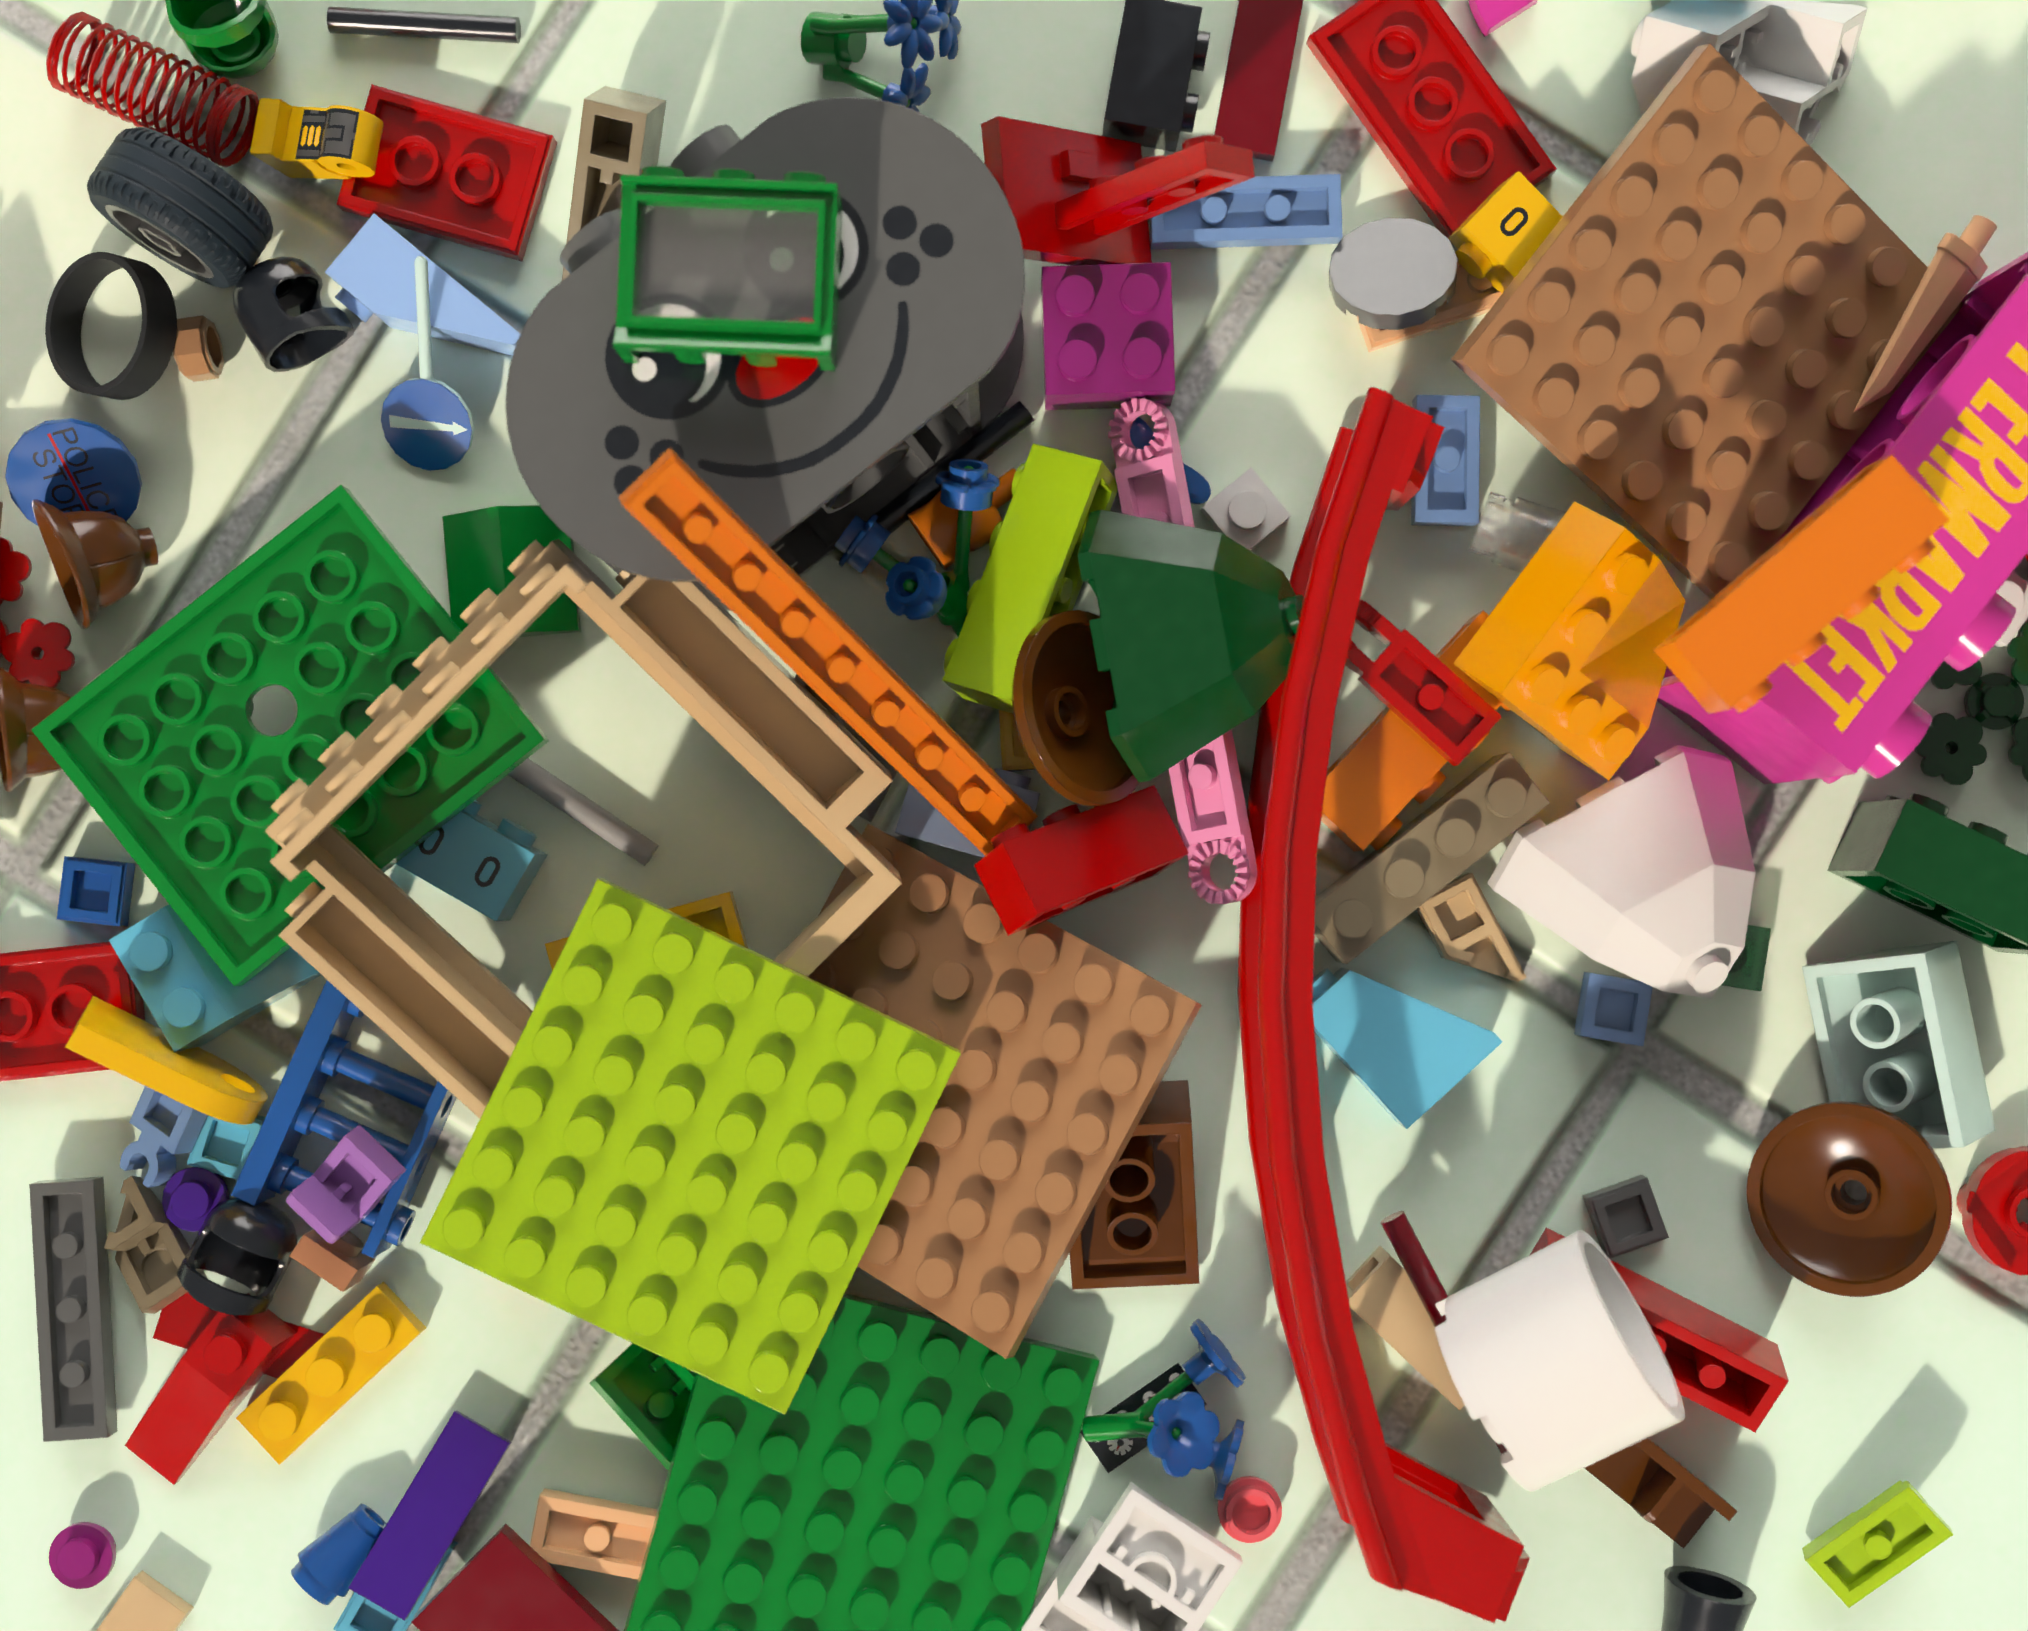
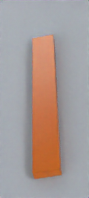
(822, 649)

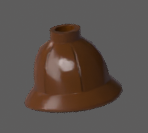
(94, 556)
(20, 711)

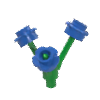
(916, 585)

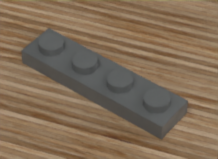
(73, 1309)

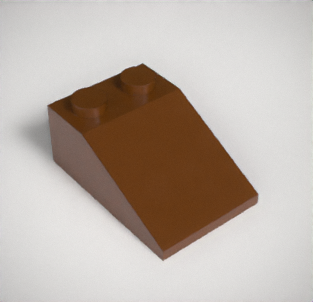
(1147, 1211)

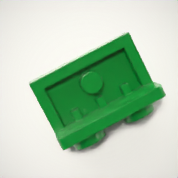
(648, 1397)

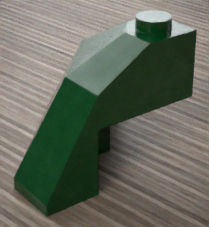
(1187, 630)

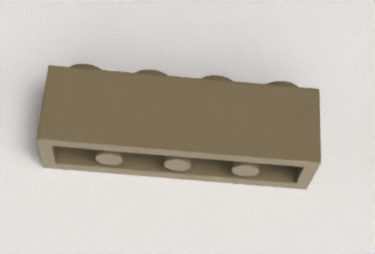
(1425, 856)

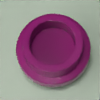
(82, 1555)

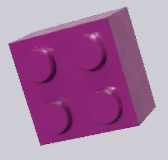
(1107, 335)

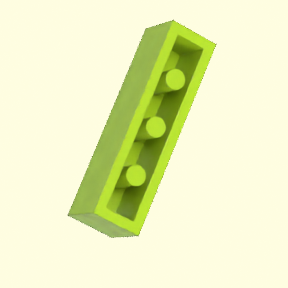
(1029, 570)

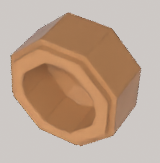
(198, 349)

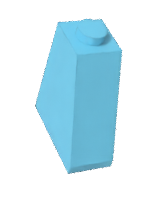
(1395, 1043)

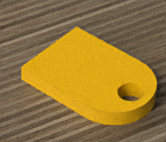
(145, 1056)

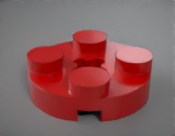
(1991, 1206)

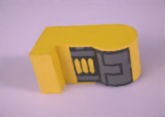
(316, 141)

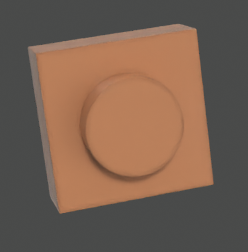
(337, 1262)

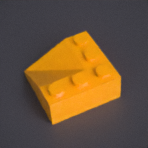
(1580, 639)

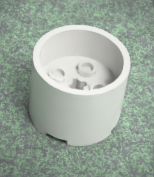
(1557, 1361)

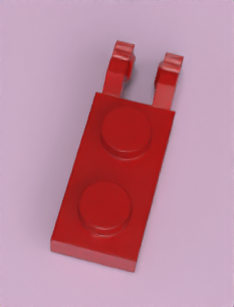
(1421, 688)

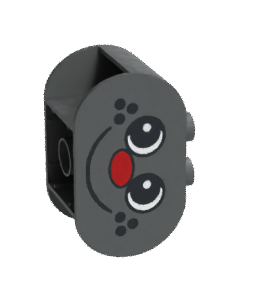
(792, 449)

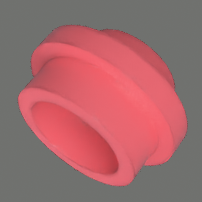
(1250, 1509)

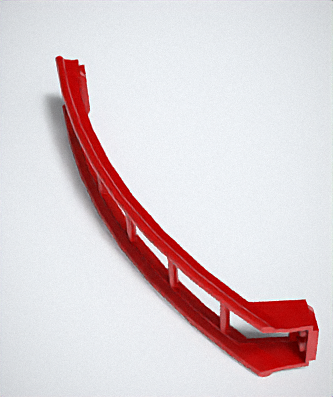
(1409, 1518)

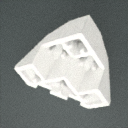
(1781, 47)
(1644, 873)

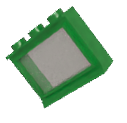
(728, 266)

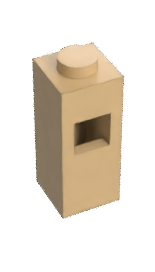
(1392, 1308)

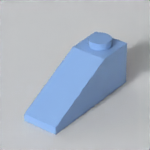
(380, 280)

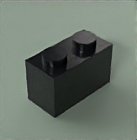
(1152, 73)

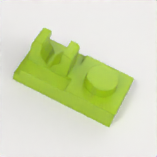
(1876, 1542)

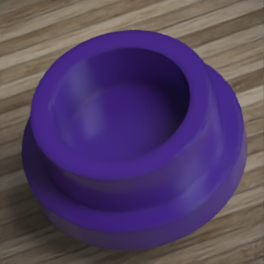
(192, 1196)

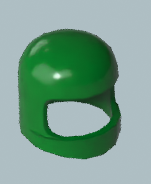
(226, 35)

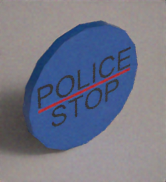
(73, 469)

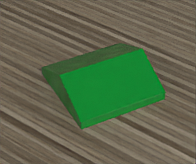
(484, 545)

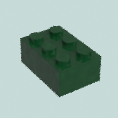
(1939, 869)

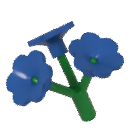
(1182, 1427)

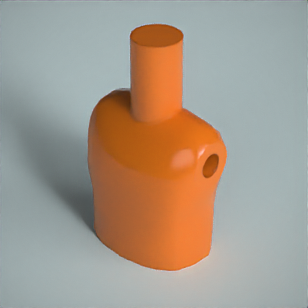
(938, 523)

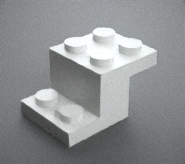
(1136, 1573)

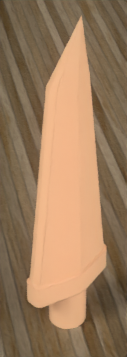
(1942, 288)

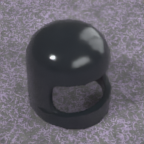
(261, 308)
(242, 1244)

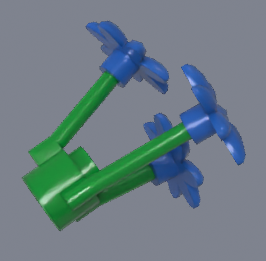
(841, 39)

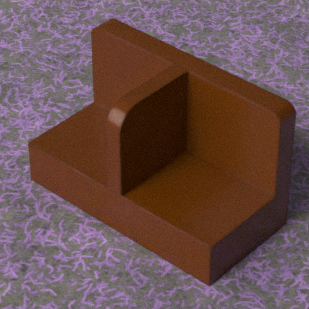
(1660, 1489)

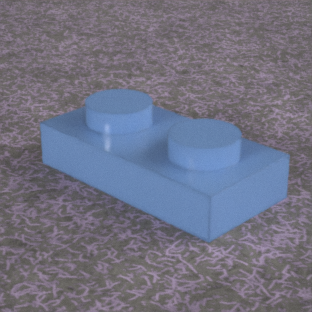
(1452, 481)

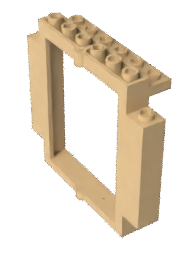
(402, 961)

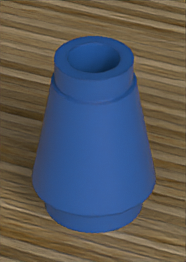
(336, 1556)

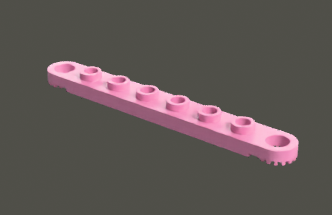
(1207, 782)

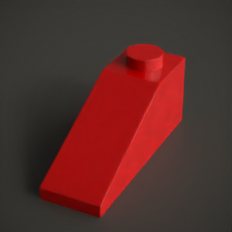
(207, 1389)

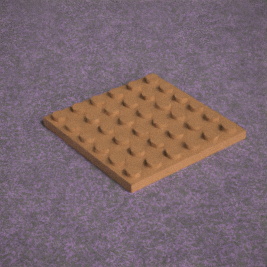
(1702, 325)
(1038, 1107)

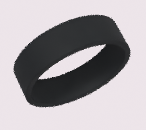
(66, 316)

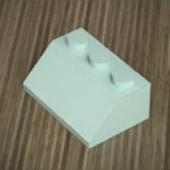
(1902, 1039)

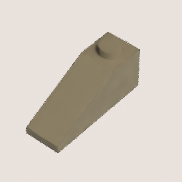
(615, 138)

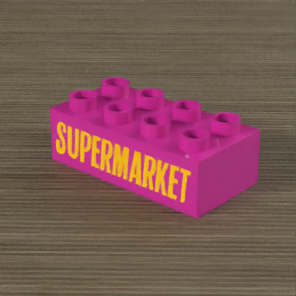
(1965, 442)

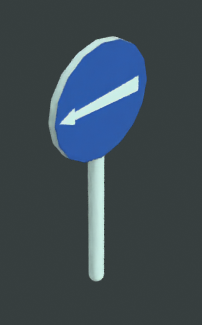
(424, 416)

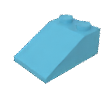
(189, 990)

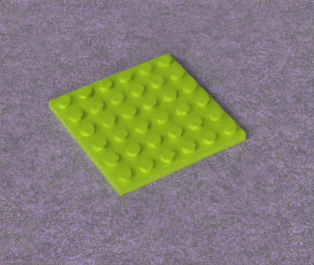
(691, 1146)

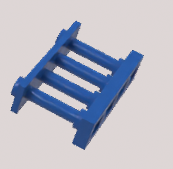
(300, 1111)

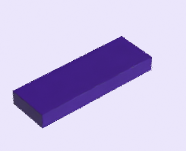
(430, 1515)

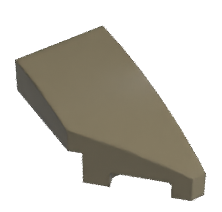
(148, 1248)

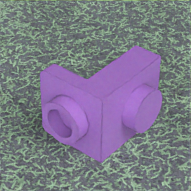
(346, 1185)

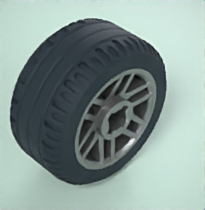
(180, 206)

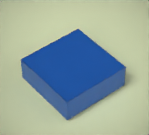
(96, 891)

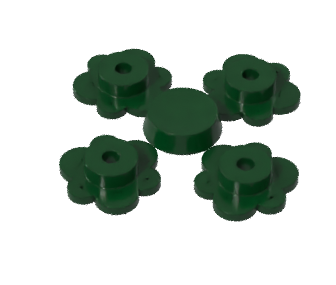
(1991, 703)

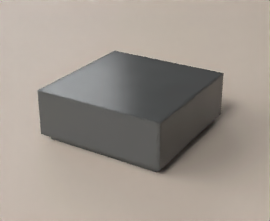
(1625, 1216)

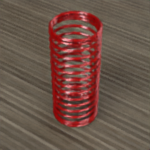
(220, 107)

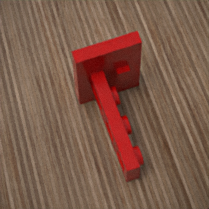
(1092, 194)

